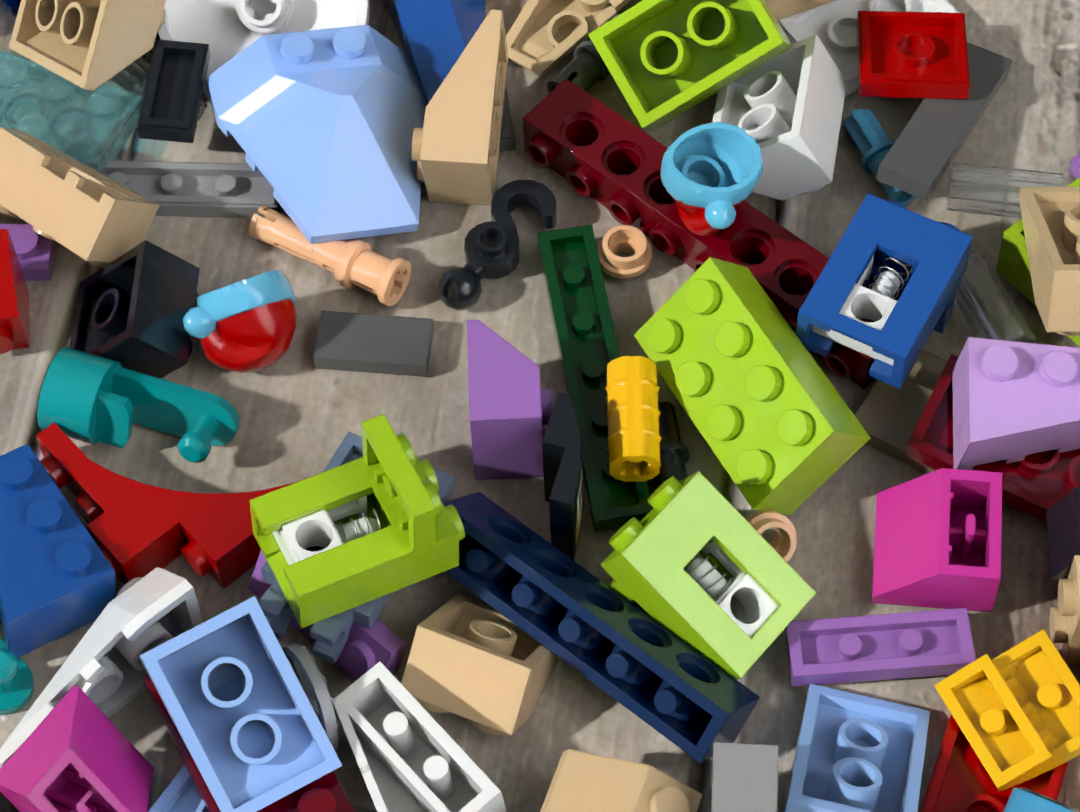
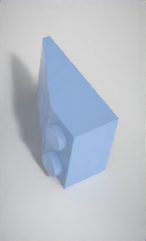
(241, 709)
(857, 754)

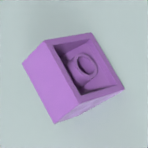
(505, 407)

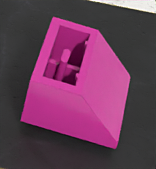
(939, 541)
(77, 764)

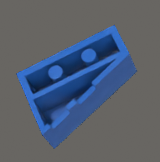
(48, 560)

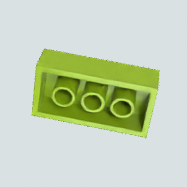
(751, 387)

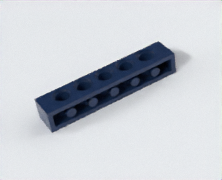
(598, 631)

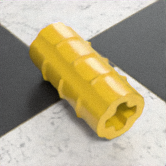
(633, 419)

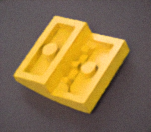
(1017, 710)

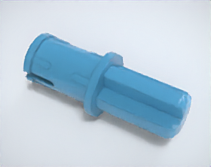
(873, 146)

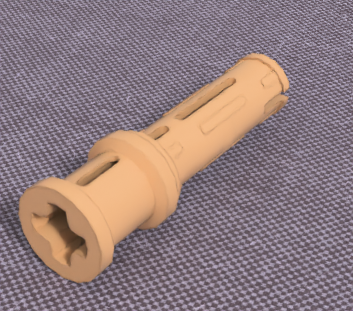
(350, 262)

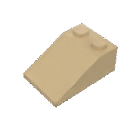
(464, 122)
(1053, 253)

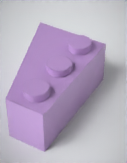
(1014, 401)

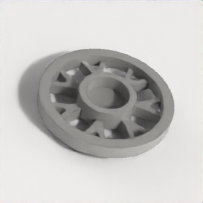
(315, 689)

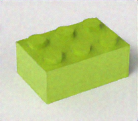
(685, 51)

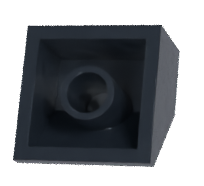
(137, 310)

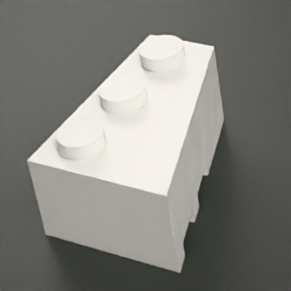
(407, 754)

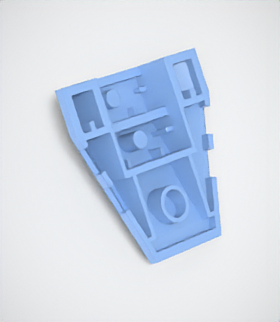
(327, 128)

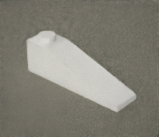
(108, 656)

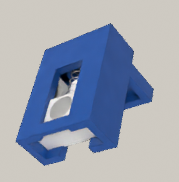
(913, 283)

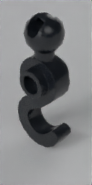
(493, 246)

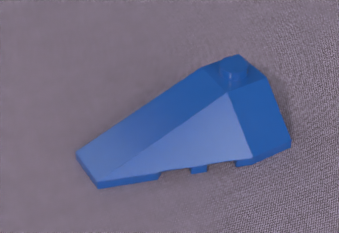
(435, 35)

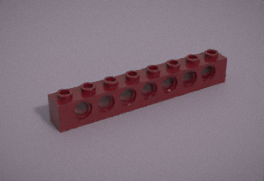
(596, 145)

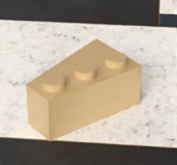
(70, 200)

